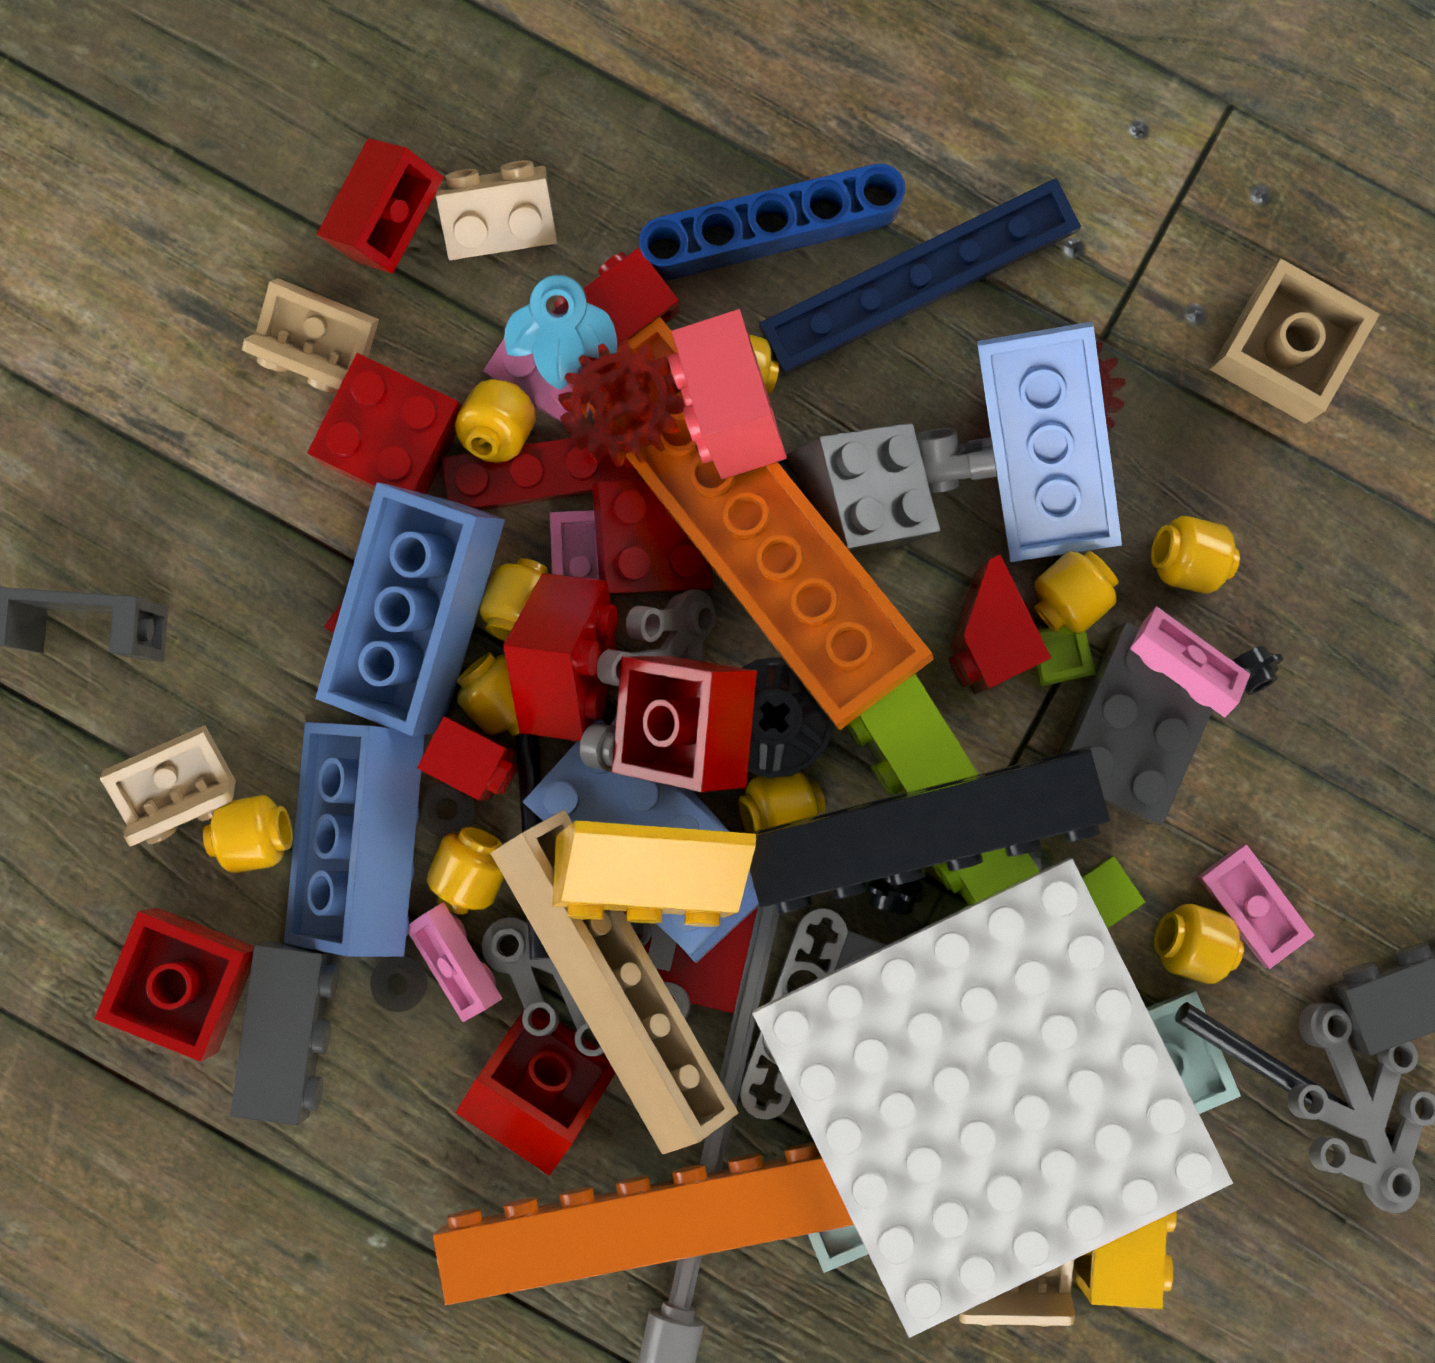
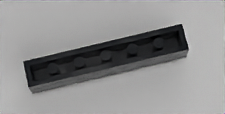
(927, 828)

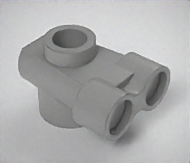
(948, 461)

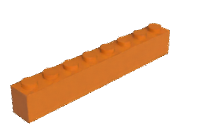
(637, 1224)

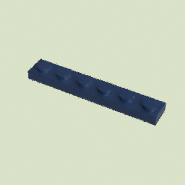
(920, 276)

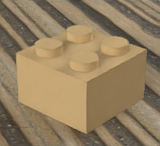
(1294, 341)

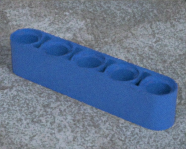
(791, 203)

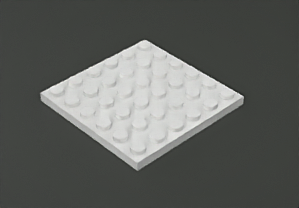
(991, 1097)

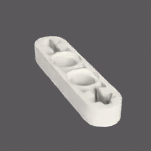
(801, 939)

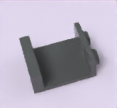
(136, 623)

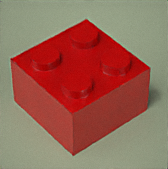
(385, 428)
(556, 656)
(684, 722)
(176, 984)

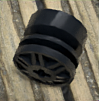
(807, 724)

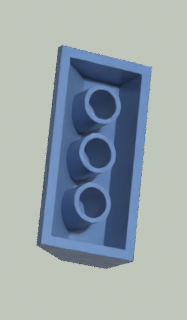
(409, 609)
(354, 840)

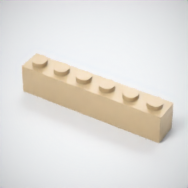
(620, 999)

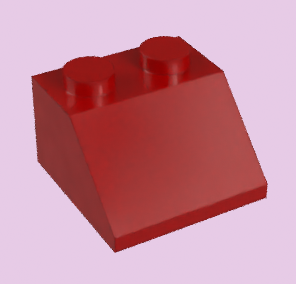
(994, 631)
(537, 1092)

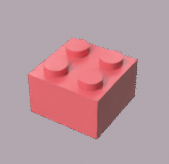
(725, 395)

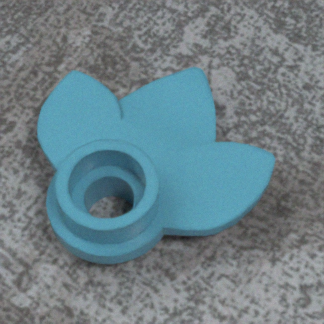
(559, 338)

